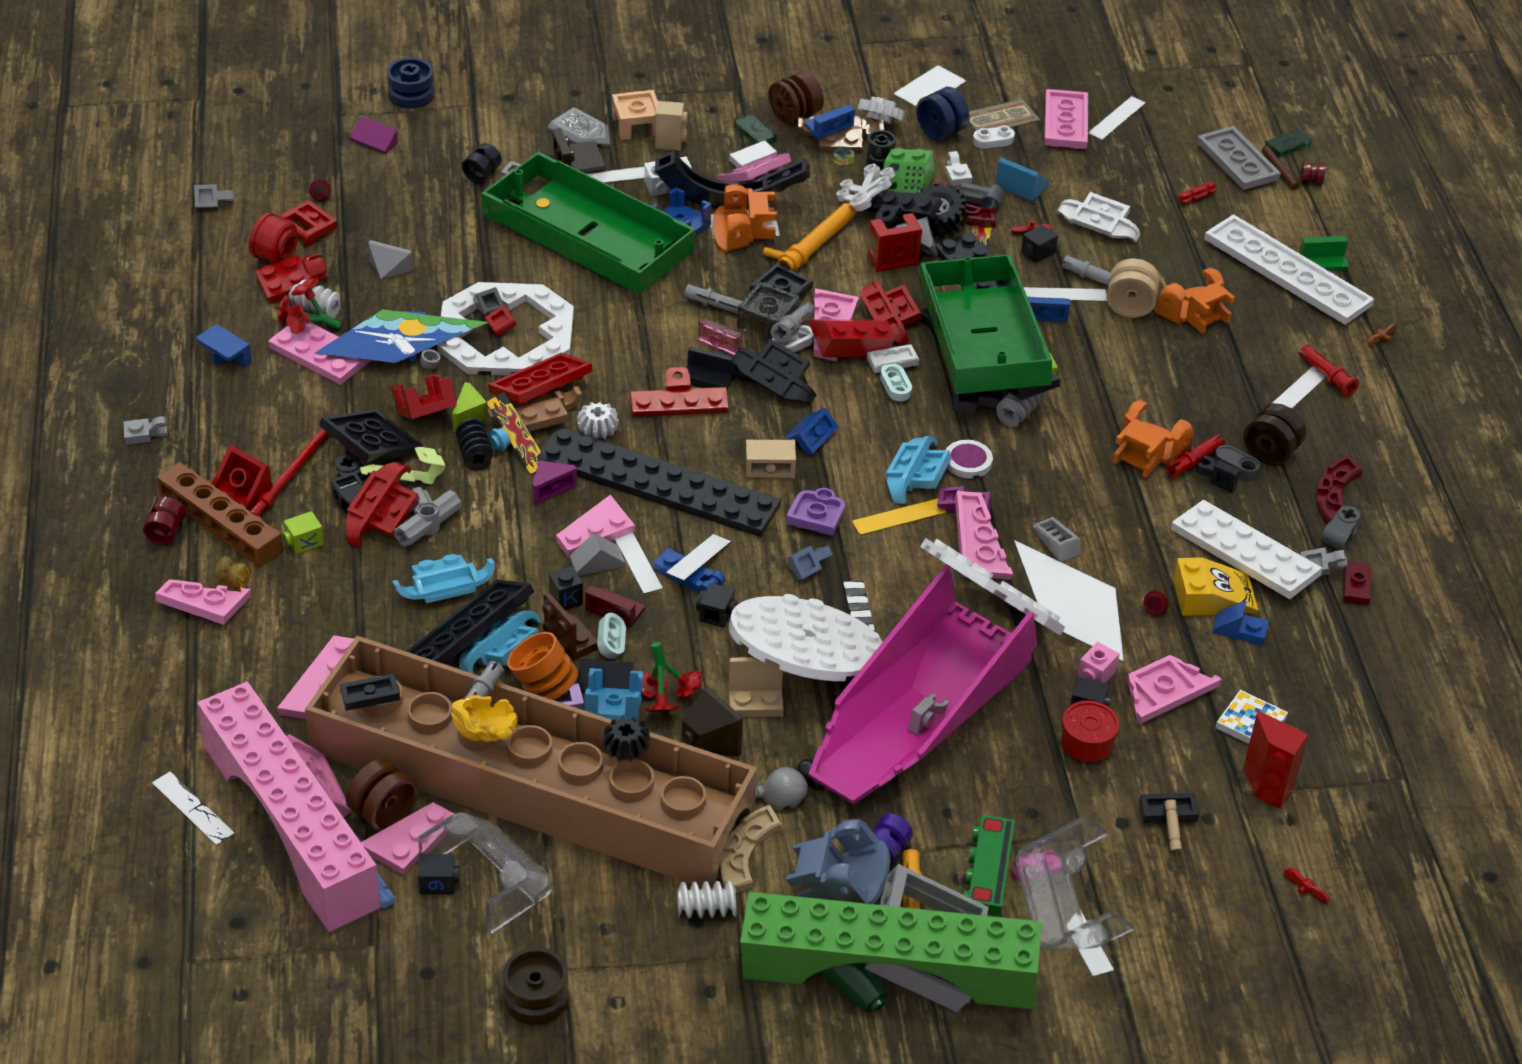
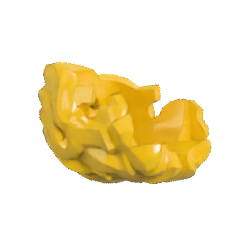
(480, 721)

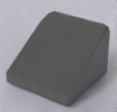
(488, 301)

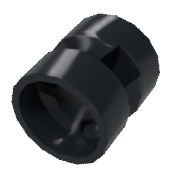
(879, 146)
(481, 163)

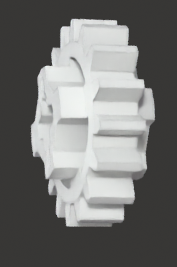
(881, 109)

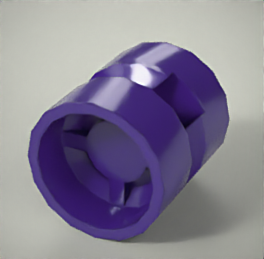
(894, 832)

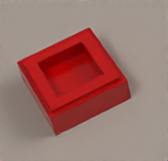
(500, 321)

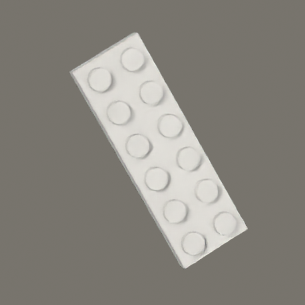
(1246, 549)

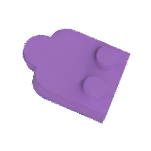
(816, 511)

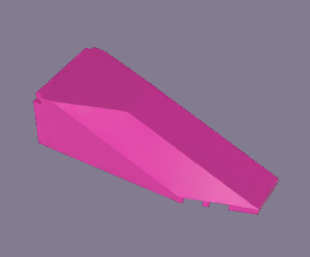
(925, 654)

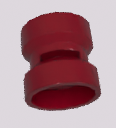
(1312, 172)

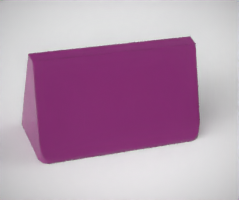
(374, 135)

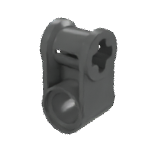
(1341, 528)

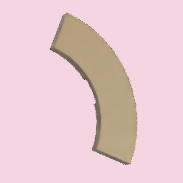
(742, 843)

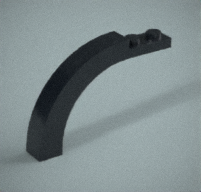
(697, 187)

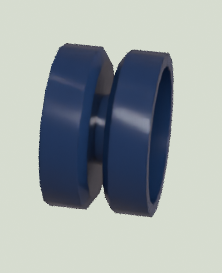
(410, 83)
(942, 113)

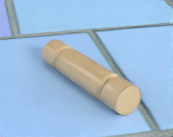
(1173, 825)

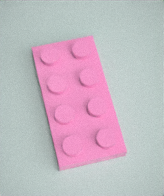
(1066, 119)
(302, 349)

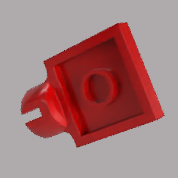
(282, 276)

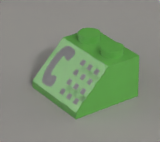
(911, 168)

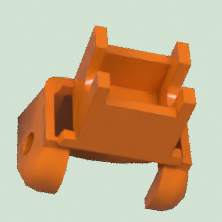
(1148, 444)

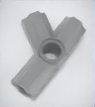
(427, 516)

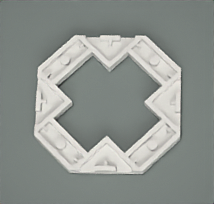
(502, 361)
(983, 578)

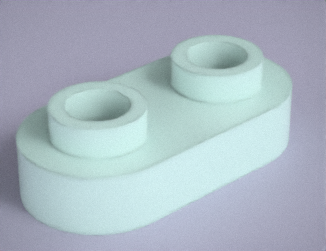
(896, 382)
(611, 636)

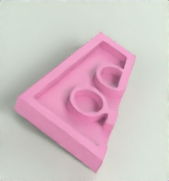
(208, 603)
(322, 772)
(398, 843)

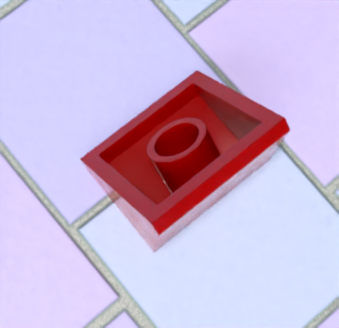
(242, 477)

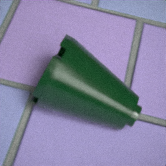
(858, 985)

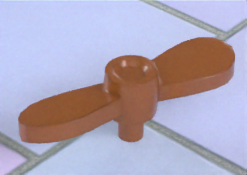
(1381, 335)

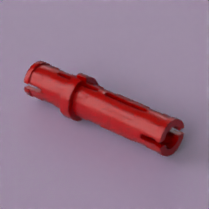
(1188, 460)

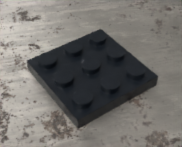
(370, 435)

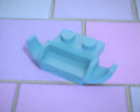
(916, 467)
(445, 578)
(499, 641)

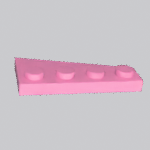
(832, 306)
(977, 537)
(313, 678)

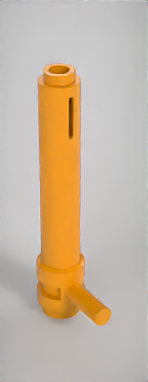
(799, 253)

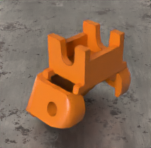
(736, 225)
(1197, 304)

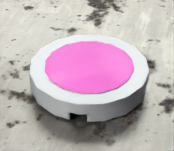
(969, 459)

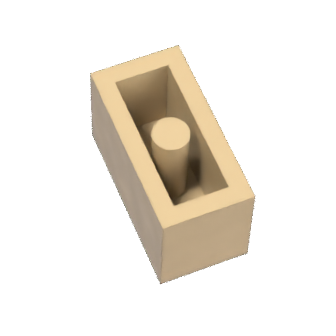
(669, 125)
(770, 458)

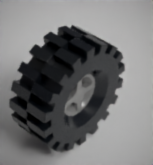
(952, 211)

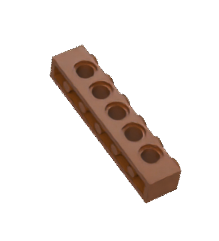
(221, 514)

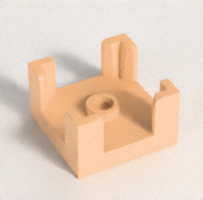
(634, 109)

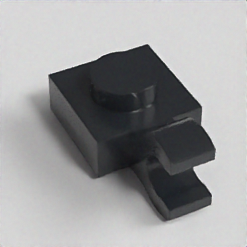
(1221, 474)

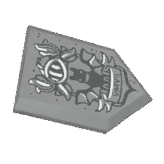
(581, 127)

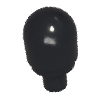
(804, 767)

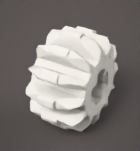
(597, 420)

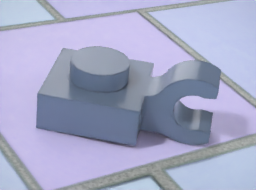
(807, 561)

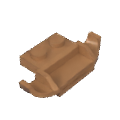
(848, 137)
(545, 410)

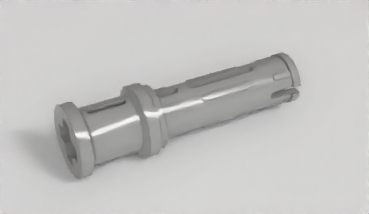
(790, 323)

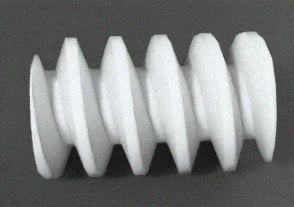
(328, 301)
(706, 899)

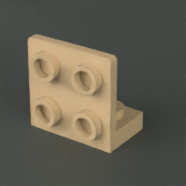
(755, 687)

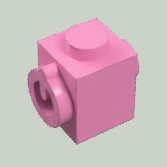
(1099, 663)

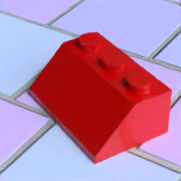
(851, 336)
(1274, 759)

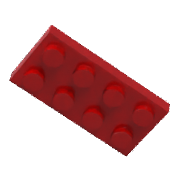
(541, 378)

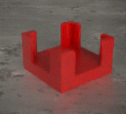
(895, 246)
(439, 397)

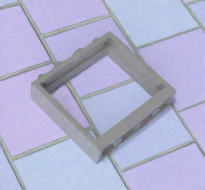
(941, 898)

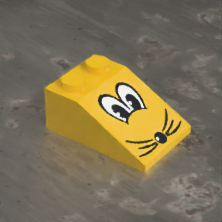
(1210, 587)

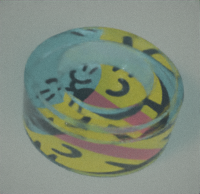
(843, 156)

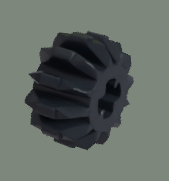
(626, 739)

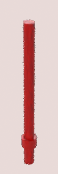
(266, 499)

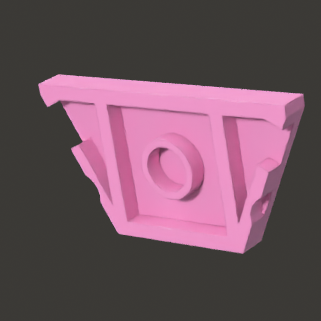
(1166, 686)

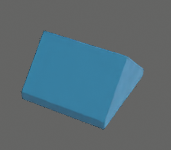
(1020, 180)

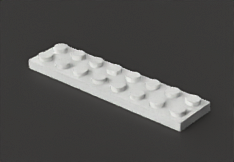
(1289, 269)

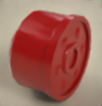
(273, 238)
(1089, 731)

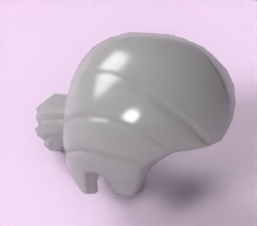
(783, 788)

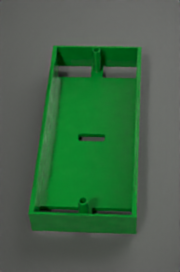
(631, 239)
(989, 360)

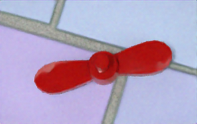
(1023, 229)
(1306, 885)

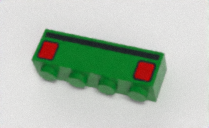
(990, 862)

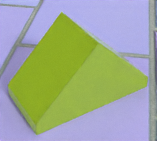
(469, 405)

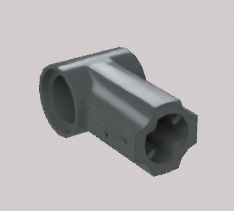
(983, 196)

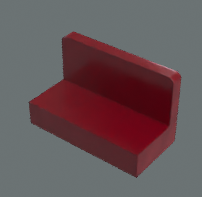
(604, 601)

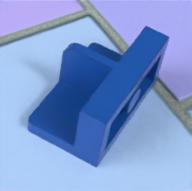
(225, 346)

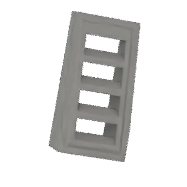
(1060, 540)

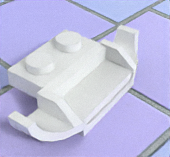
(1100, 216)

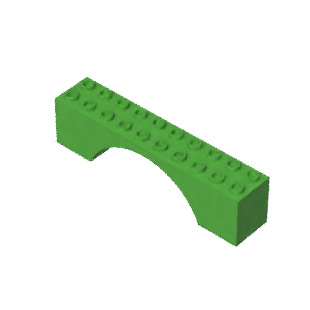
(983, 955)

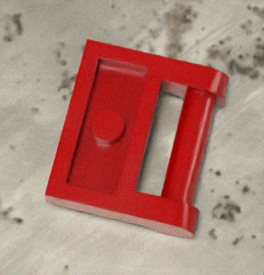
(313, 218)

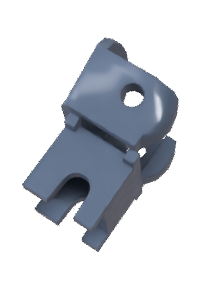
(846, 877)

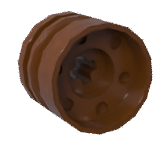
(796, 97)

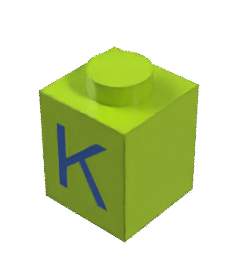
(303, 533)

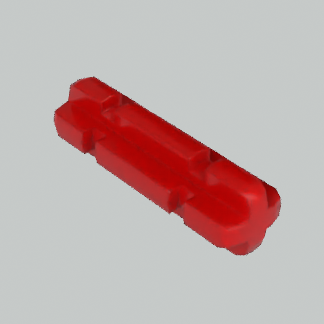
(1197, 193)

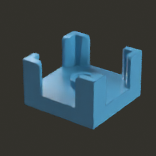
(614, 702)

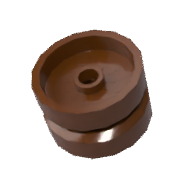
(381, 794)

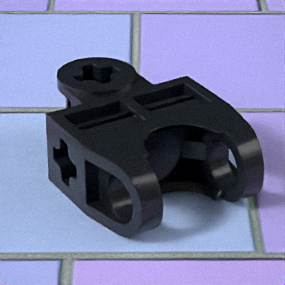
(348, 480)

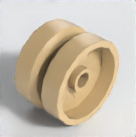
(1133, 288)

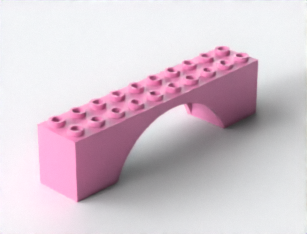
(326, 854)

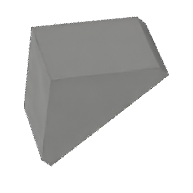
(596, 555)

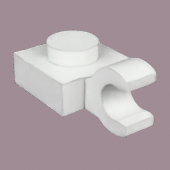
(957, 172)

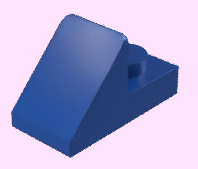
(1234, 624)

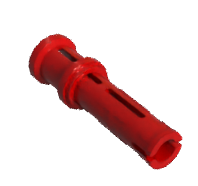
(1335, 374)

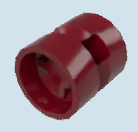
(164, 521)

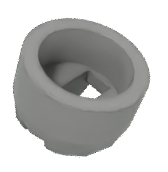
(429, 354)

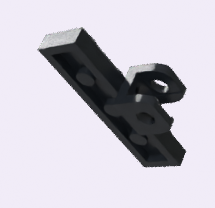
(896, 204)

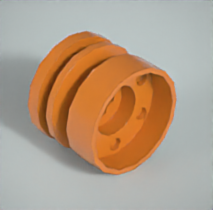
(542, 666)

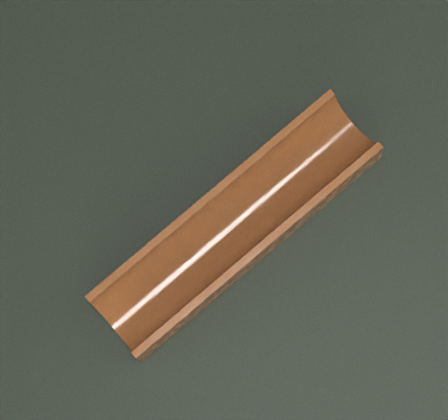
(548, 776)

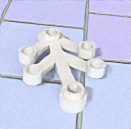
(874, 182)

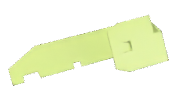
(436, 468)

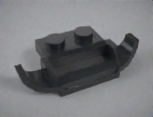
(776, 370)

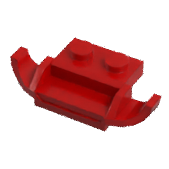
(891, 306)
(380, 504)

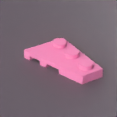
(756, 169)
(604, 519)

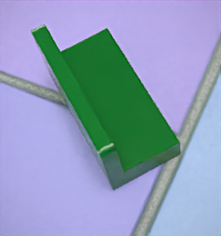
(1326, 251)

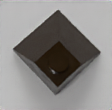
(713, 725)

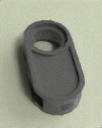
(1237, 459)

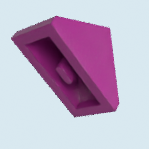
(552, 480)

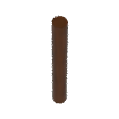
(1291, 181)

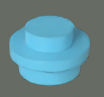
(499, 439)

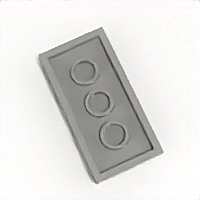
(1238, 157)

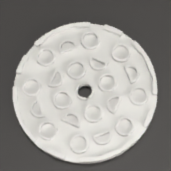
(776, 630)

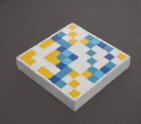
(1241, 715)

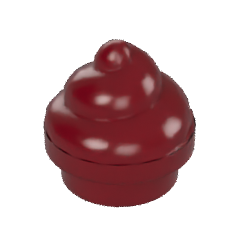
(320, 189)
(1156, 602)

